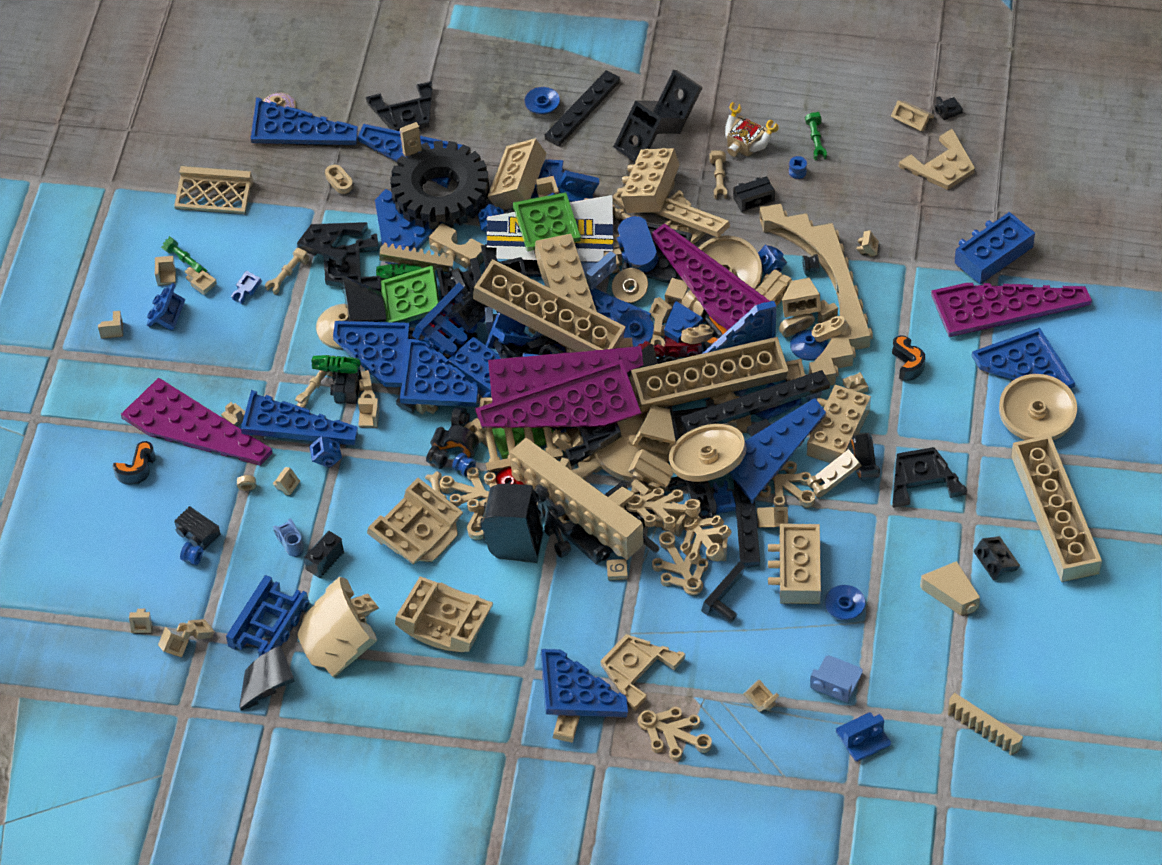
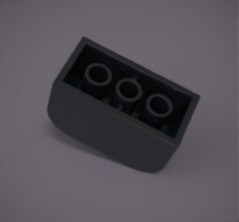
(512, 523)

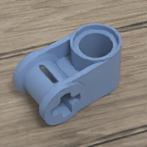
(289, 538)

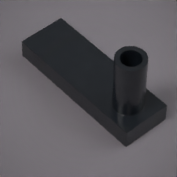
(714, 602)

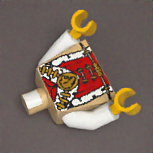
(746, 136)

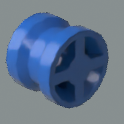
(797, 167)
(463, 463)
(191, 553)

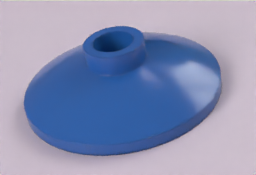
(542, 100)
(645, 324)
(804, 349)
(848, 596)

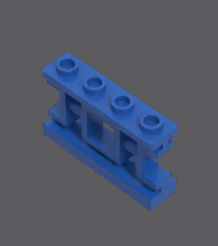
(256, 609)

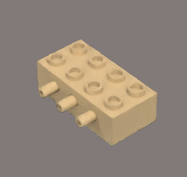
(517, 173)
(649, 180)
(844, 417)
(798, 564)

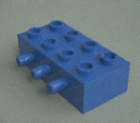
(994, 247)
(473, 363)

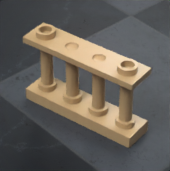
(496, 464)

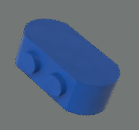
(637, 244)

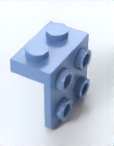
(597, 271)
(836, 678)

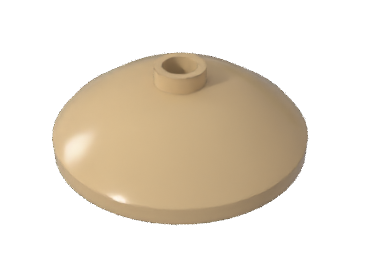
(326, 321)

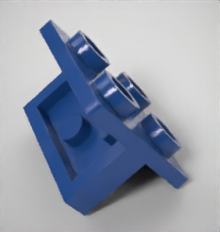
(577, 185)
(166, 308)
(507, 332)
(864, 736)

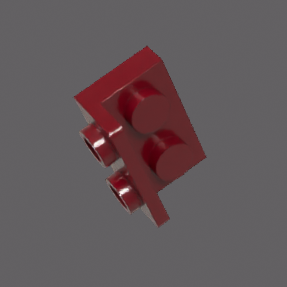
(681, 349)

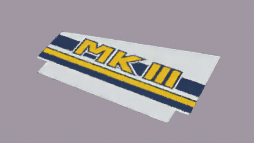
(593, 221)

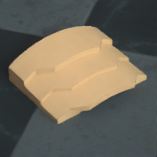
(418, 525)
(442, 616)
(333, 631)

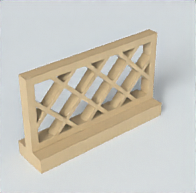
(215, 178)

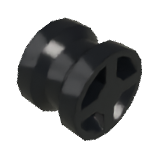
(810, 263)
(437, 457)

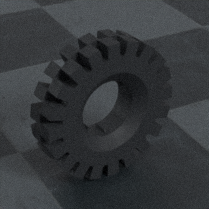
(448, 162)

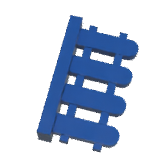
(442, 323)

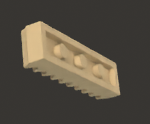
(415, 258)
(984, 723)

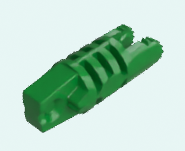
(393, 270)
(335, 364)

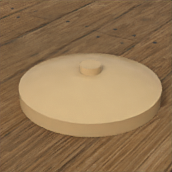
(736, 256)
(1037, 407)
(707, 452)
(619, 455)

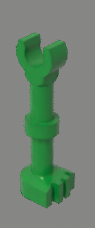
(813, 120)
(171, 245)

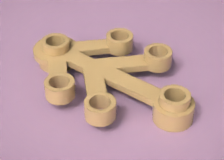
(784, 481)
(448, 485)
(661, 505)
(714, 550)
(680, 567)
(672, 730)

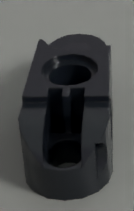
(706, 499)

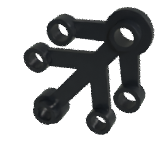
(552, 522)

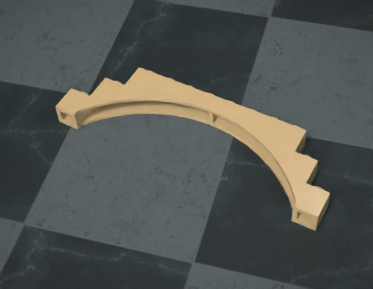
(825, 242)

